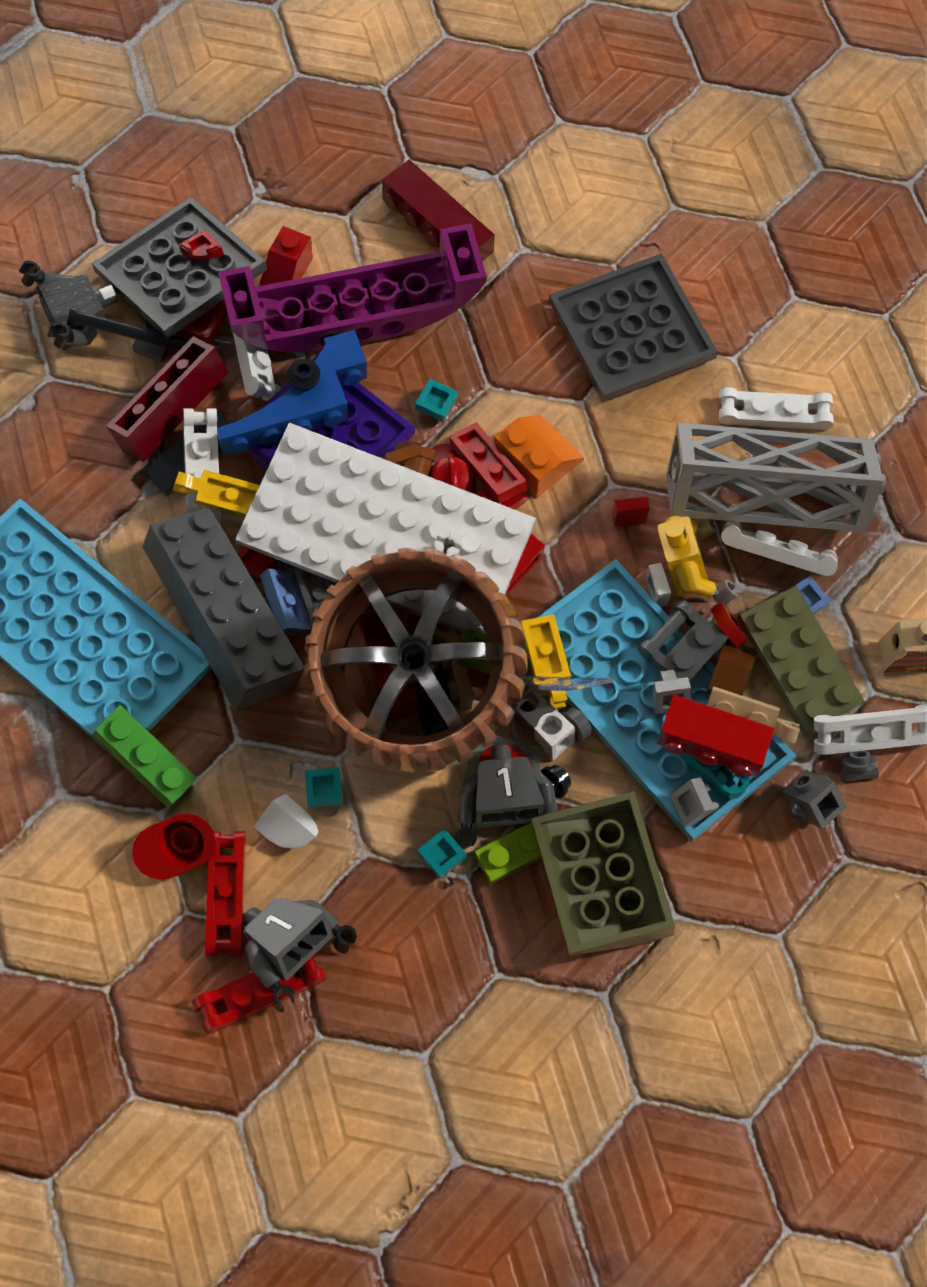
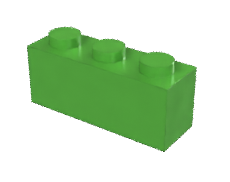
(143, 756)

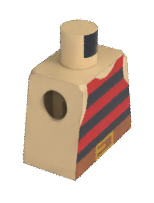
(911, 640)

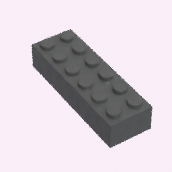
(223, 608)

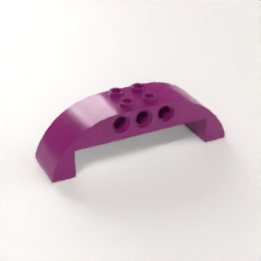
(370, 299)

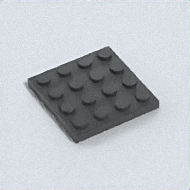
(163, 281)
(632, 327)

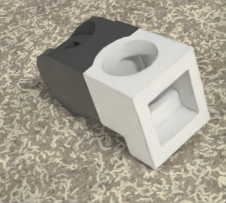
(544, 724)

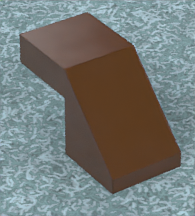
(733, 668)

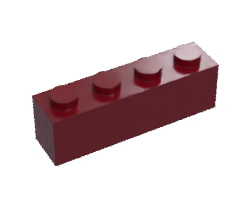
(430, 206)
(160, 403)

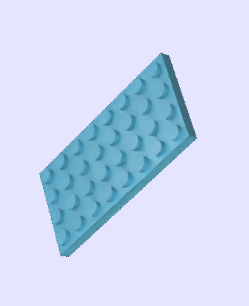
(84, 632)
(601, 636)

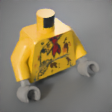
(686, 561)

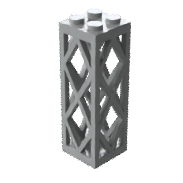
(855, 479)

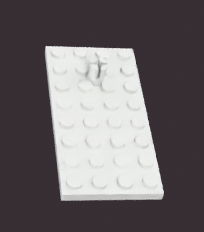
(338, 506)

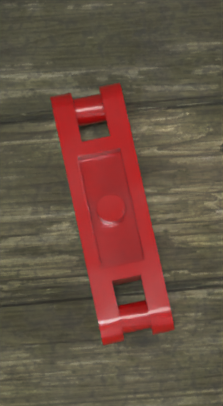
(226, 895)
(248, 996)

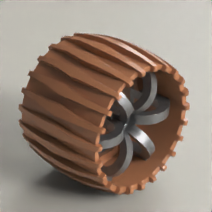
(371, 585)

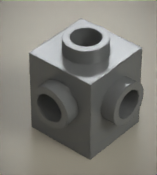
(814, 799)

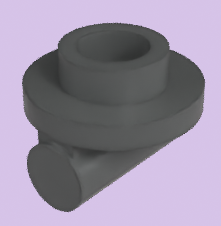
(859, 766)

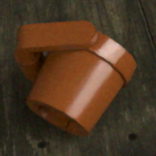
(412, 457)

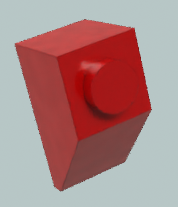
(287, 257)

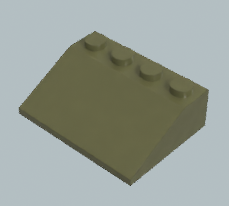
(603, 875)

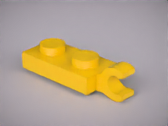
(218, 491)
(546, 654)

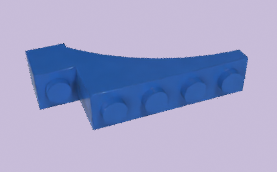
(324, 405)

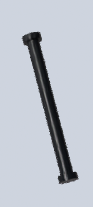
(127, 330)

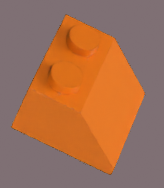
(537, 452)

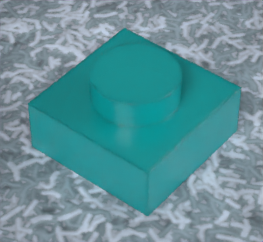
(436, 400)
(323, 787)
(441, 853)

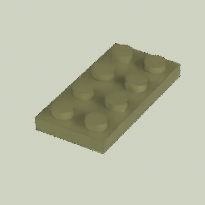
(800, 658)

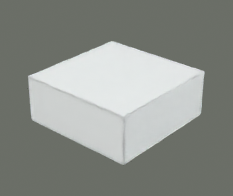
(658, 584)

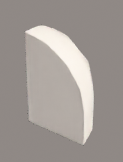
(287, 824)

